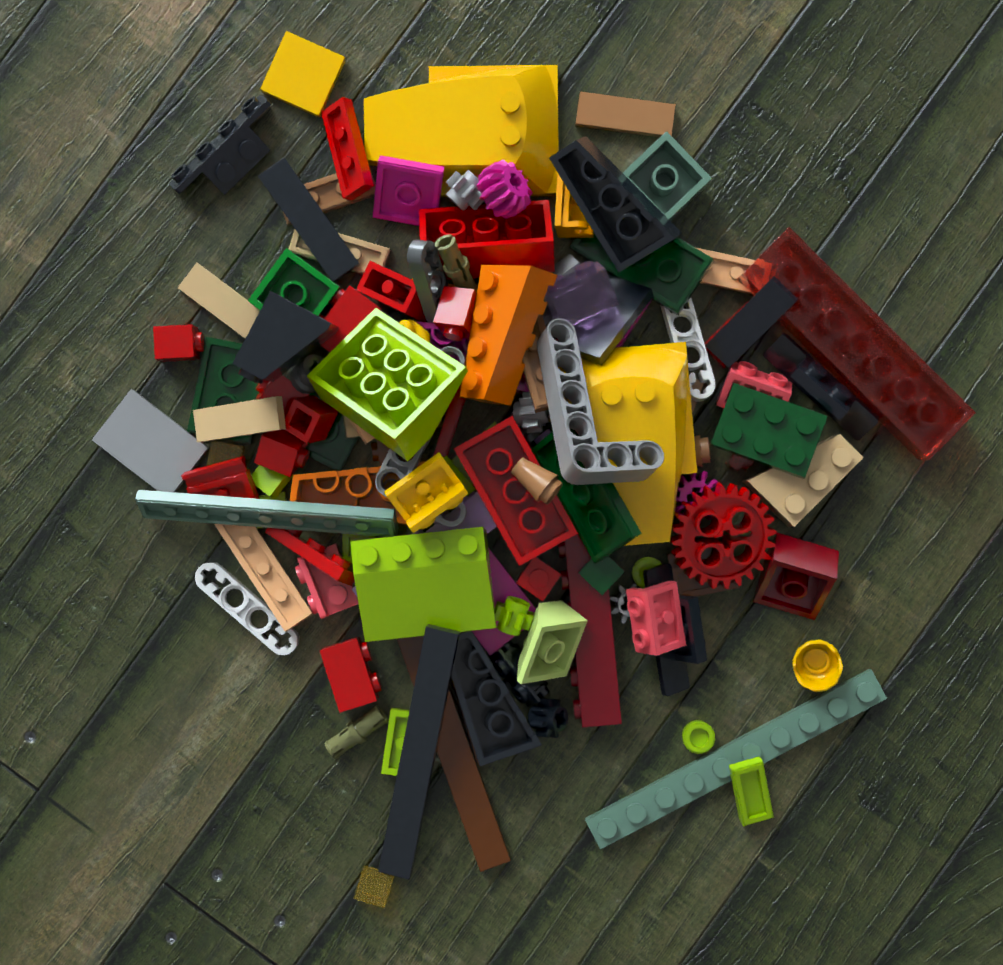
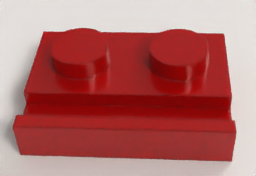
(222, 479)

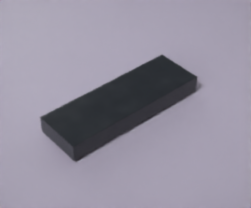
(751, 322)

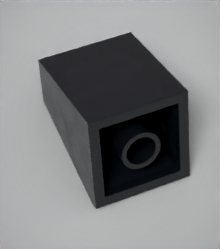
(280, 339)

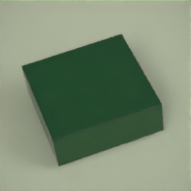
(602, 574)

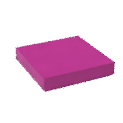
(406, 188)

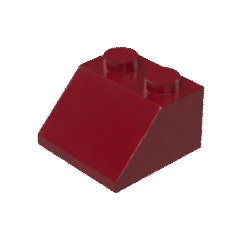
(797, 576)

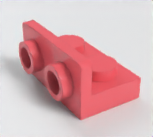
(748, 376)
(327, 594)
(656, 618)

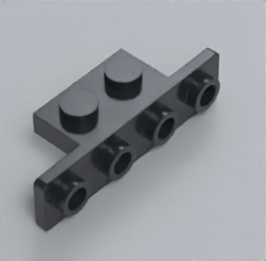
(229, 154)
(821, 386)
(672, 664)

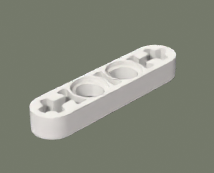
(693, 339)
(244, 611)

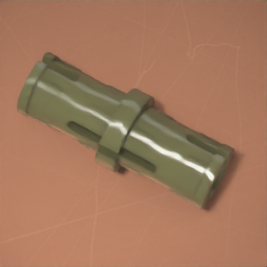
(455, 264)
(356, 732)

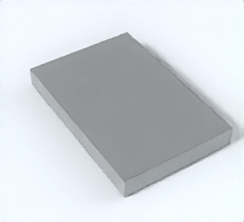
(150, 443)

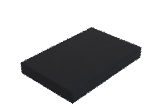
(604, 331)

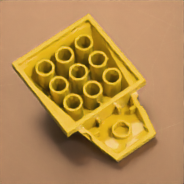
(470, 121)
(646, 397)

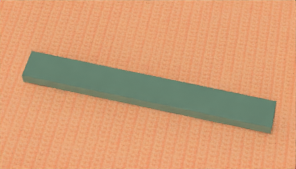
(268, 513)

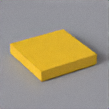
(302, 74)

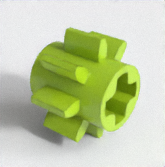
(513, 616)

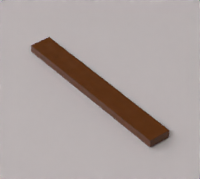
(463, 775)

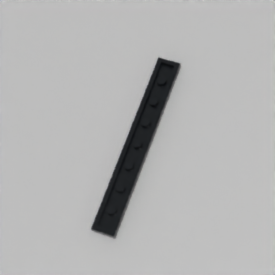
(419, 751)

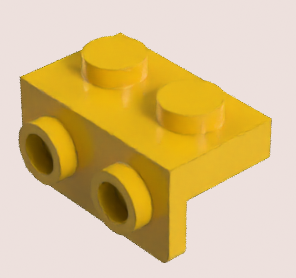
(426, 493)

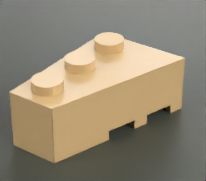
(795, 497)

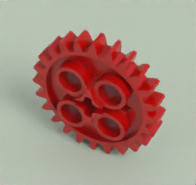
(722, 564)

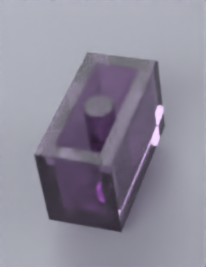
(580, 294)

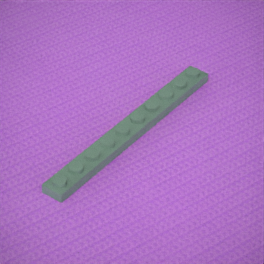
(713, 768)

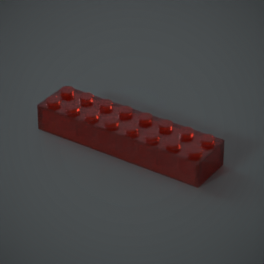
(860, 347)

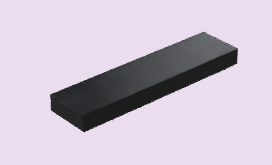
(308, 220)

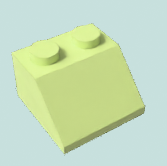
(550, 642)

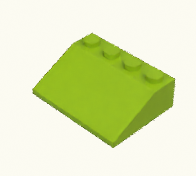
(389, 382)
(423, 581)

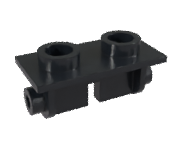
(506, 665)

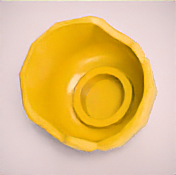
(817, 665)

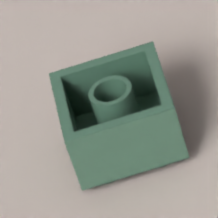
(668, 176)

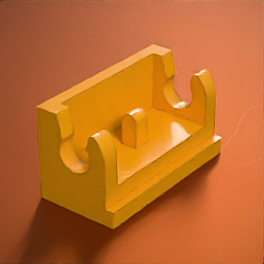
(568, 216)

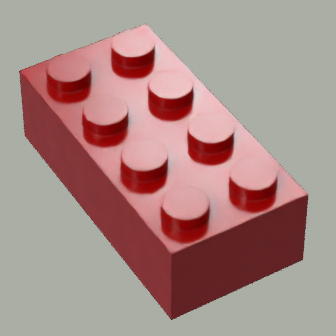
(493, 239)
(523, 522)

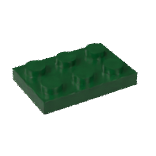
(769, 430)

